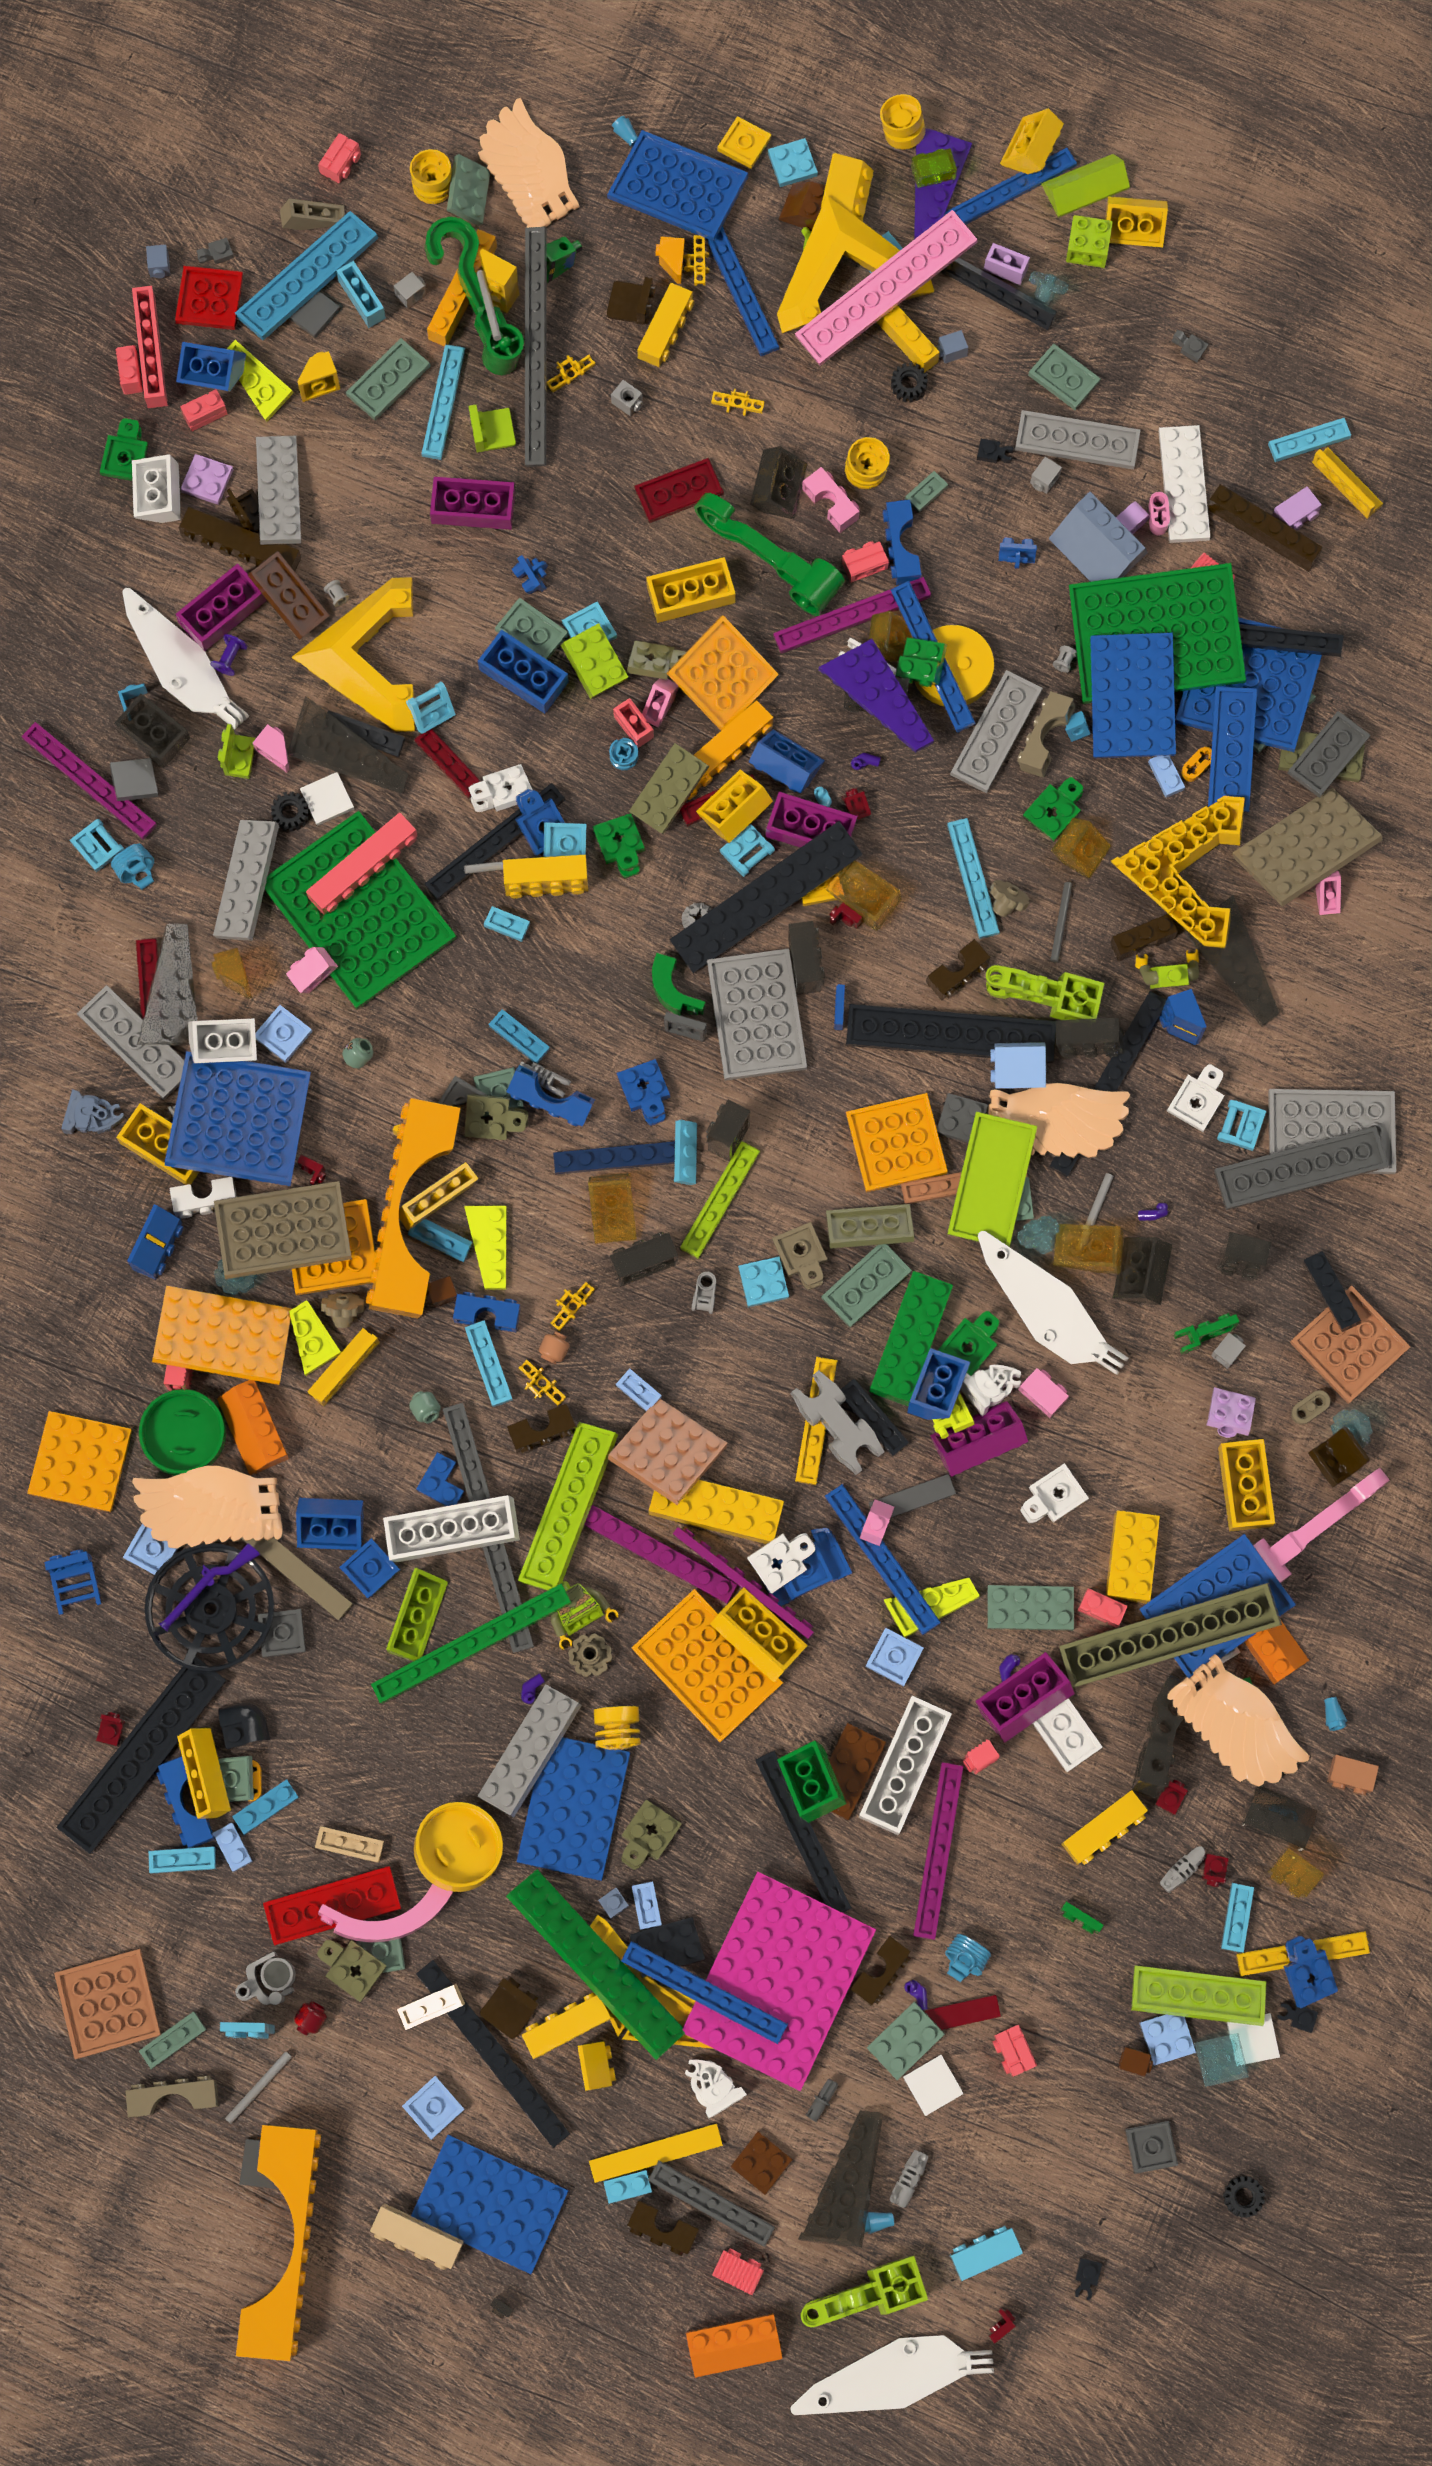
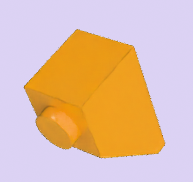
(671, 256)

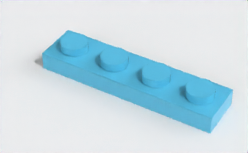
(1309, 439)
(488, 1363)

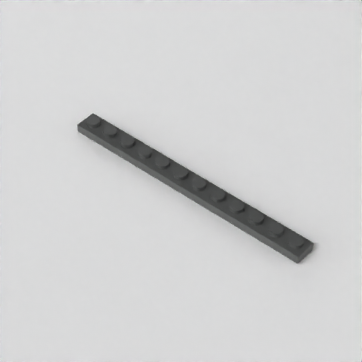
(535, 345)
(477, 1490)

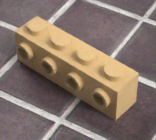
(416, 2236)

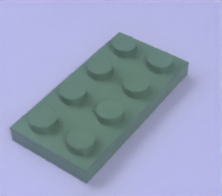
(388, 379)
(866, 1284)
(1030, 1607)

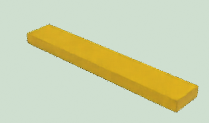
(814, 1435)
(1277, 1957)
(649, 2154)

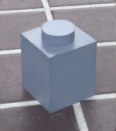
(158, 261)
(952, 346)
(613, 1903)

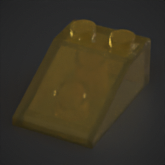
(865, 894)
(612, 1208)
(1089, 1248)

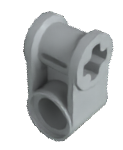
(704, 1296)

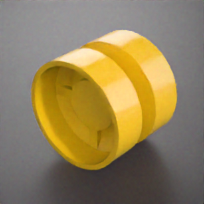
(902, 121)

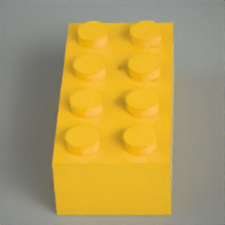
(690, 590)
(545, 876)
(149, 1137)
(1246, 1485)
(1132, 1557)
(758, 1634)

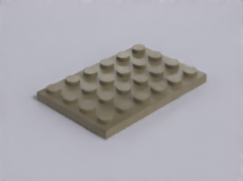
(1307, 846)
(282, 1230)

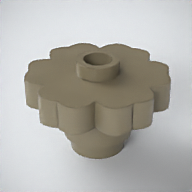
(1008, 898)
(342, 1308)
(585, 1645)

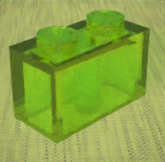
(933, 167)

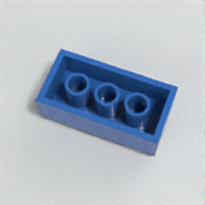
(523, 671)

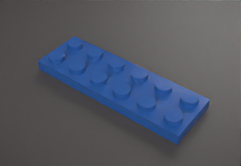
(1232, 744)

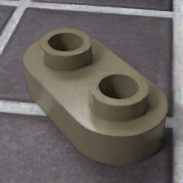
(1310, 1408)

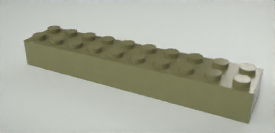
(1170, 1635)

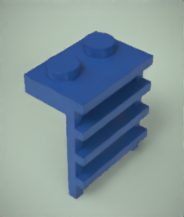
(71, 1566)

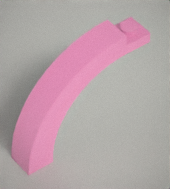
(392, 1928)

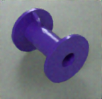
(233, 645)

